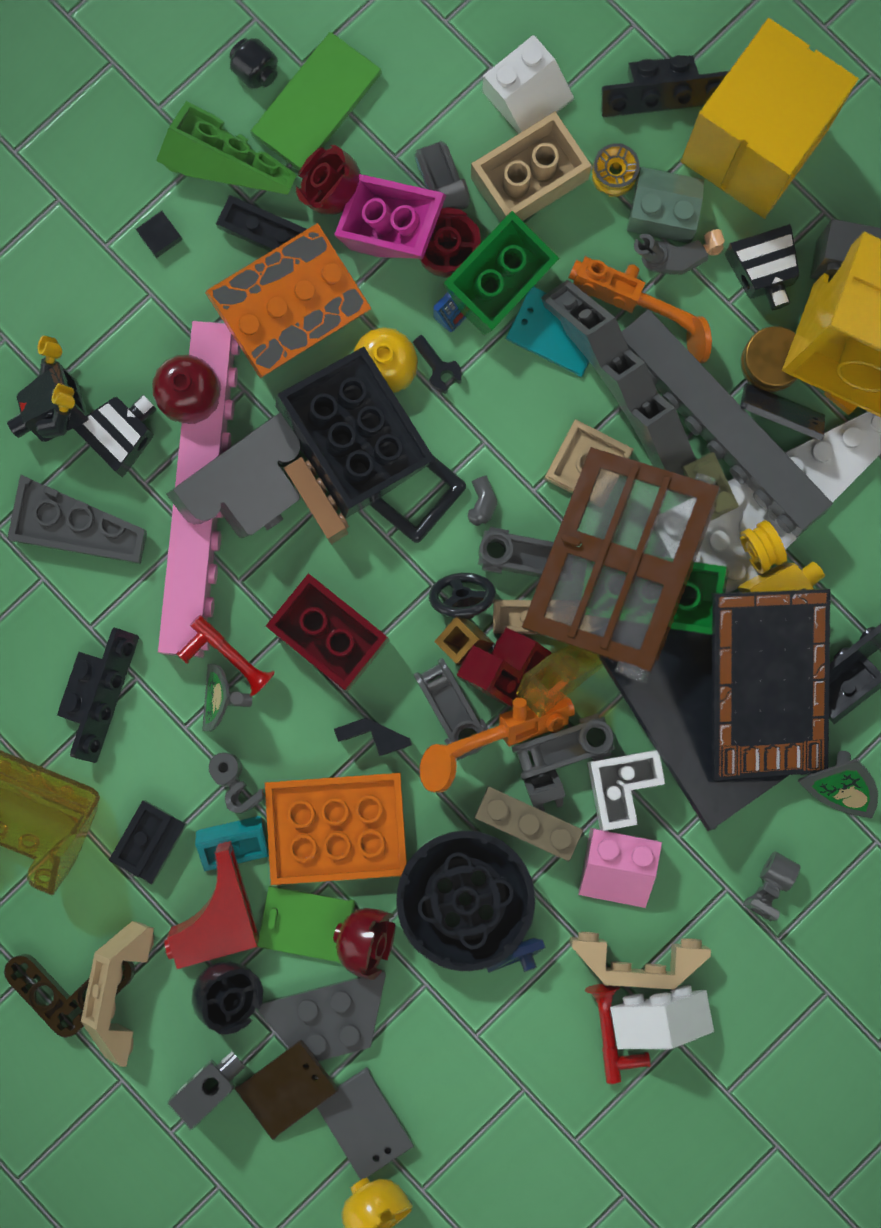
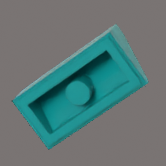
(247, 839)

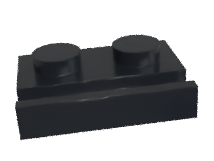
(147, 842)

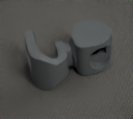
(225, 771)
(778, 875)

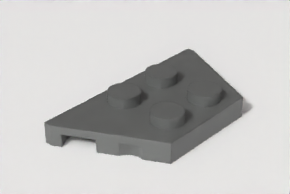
(328, 1018)

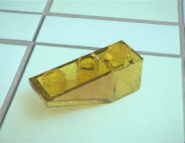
(557, 678)

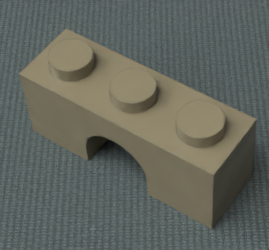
(528, 823)

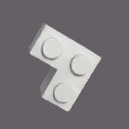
(612, 786)
(662, 1020)

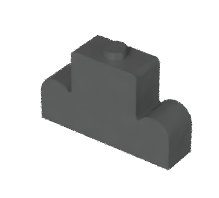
(244, 481)

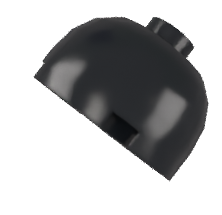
(226, 997)

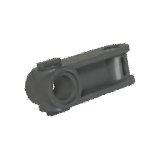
(521, 554)
(449, 703)
(564, 747)

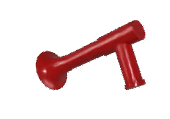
(207, 633)
(612, 1062)

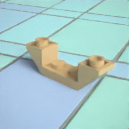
(130, 944)
(684, 961)

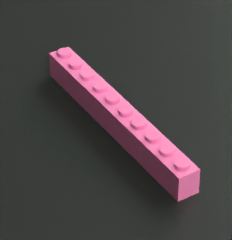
(192, 545)

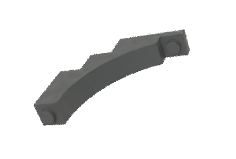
(624, 373)

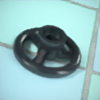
(464, 601)

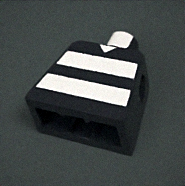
(766, 264)
(118, 432)

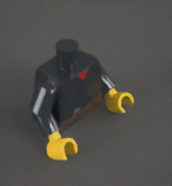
(51, 401)

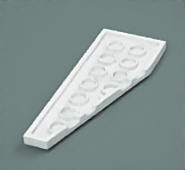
(828, 464)

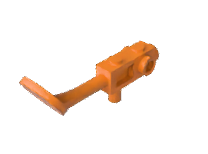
(625, 292)
(515, 726)

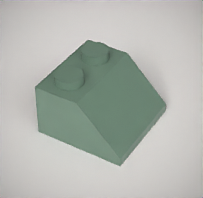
(666, 205)

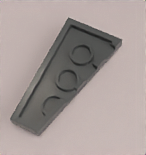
(63, 523)

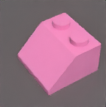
(619, 867)

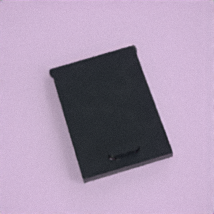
(783, 411)

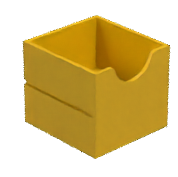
(767, 117)
(841, 330)

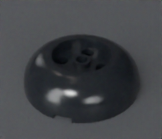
(474, 941)

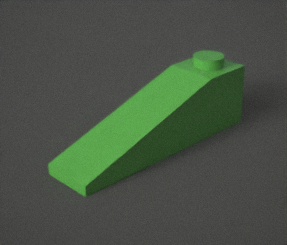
(204, 150)

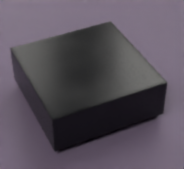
(159, 234)

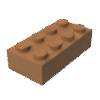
(313, 494)

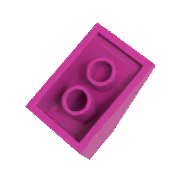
(389, 218)

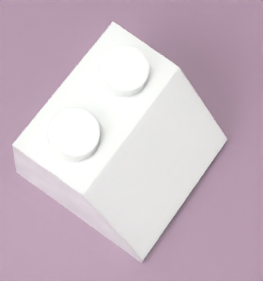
(527, 85)

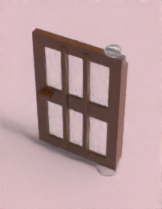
(622, 560)

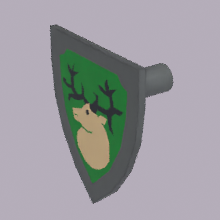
(218, 697)
(844, 787)

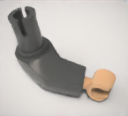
(669, 259)

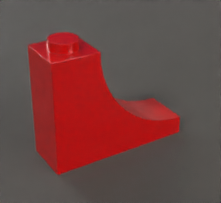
(223, 923)

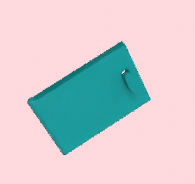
(545, 335)

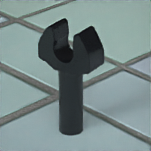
(437, 365)

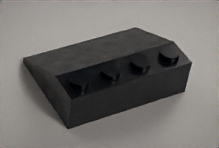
(354, 431)

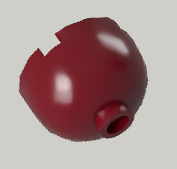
(328, 180)
(451, 242)
(186, 389)
(364, 941)

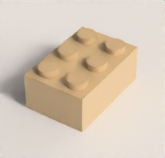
(531, 169)

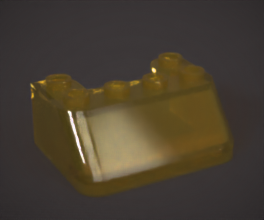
(44, 818)

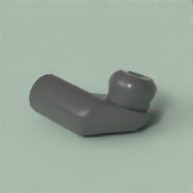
(485, 504)

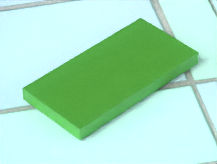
(316, 101)

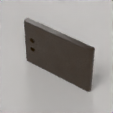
(286, 1089)

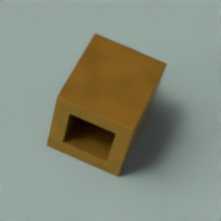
(459, 639)

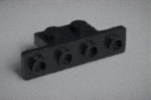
(660, 87)
(853, 675)
(95, 693)

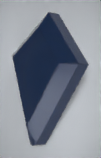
(524, 954)

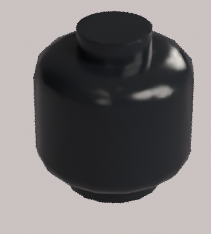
(253, 63)

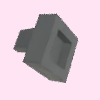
(545, 788)

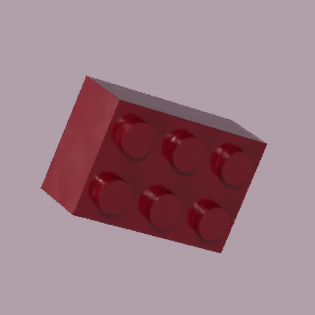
(327, 632)

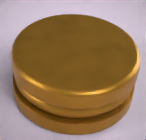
(765, 357)

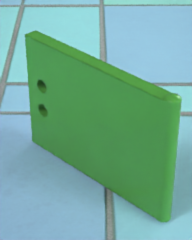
(302, 923)

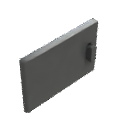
(364, 1124)

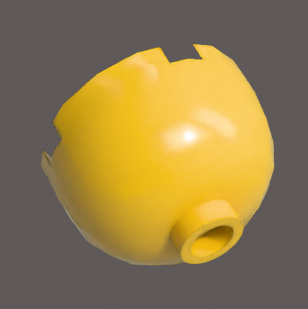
(392, 355)
(375, 1205)

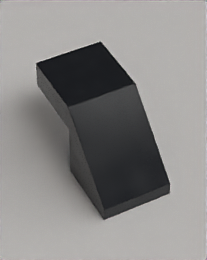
(384, 738)

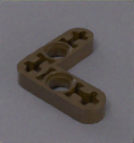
(62, 1000)

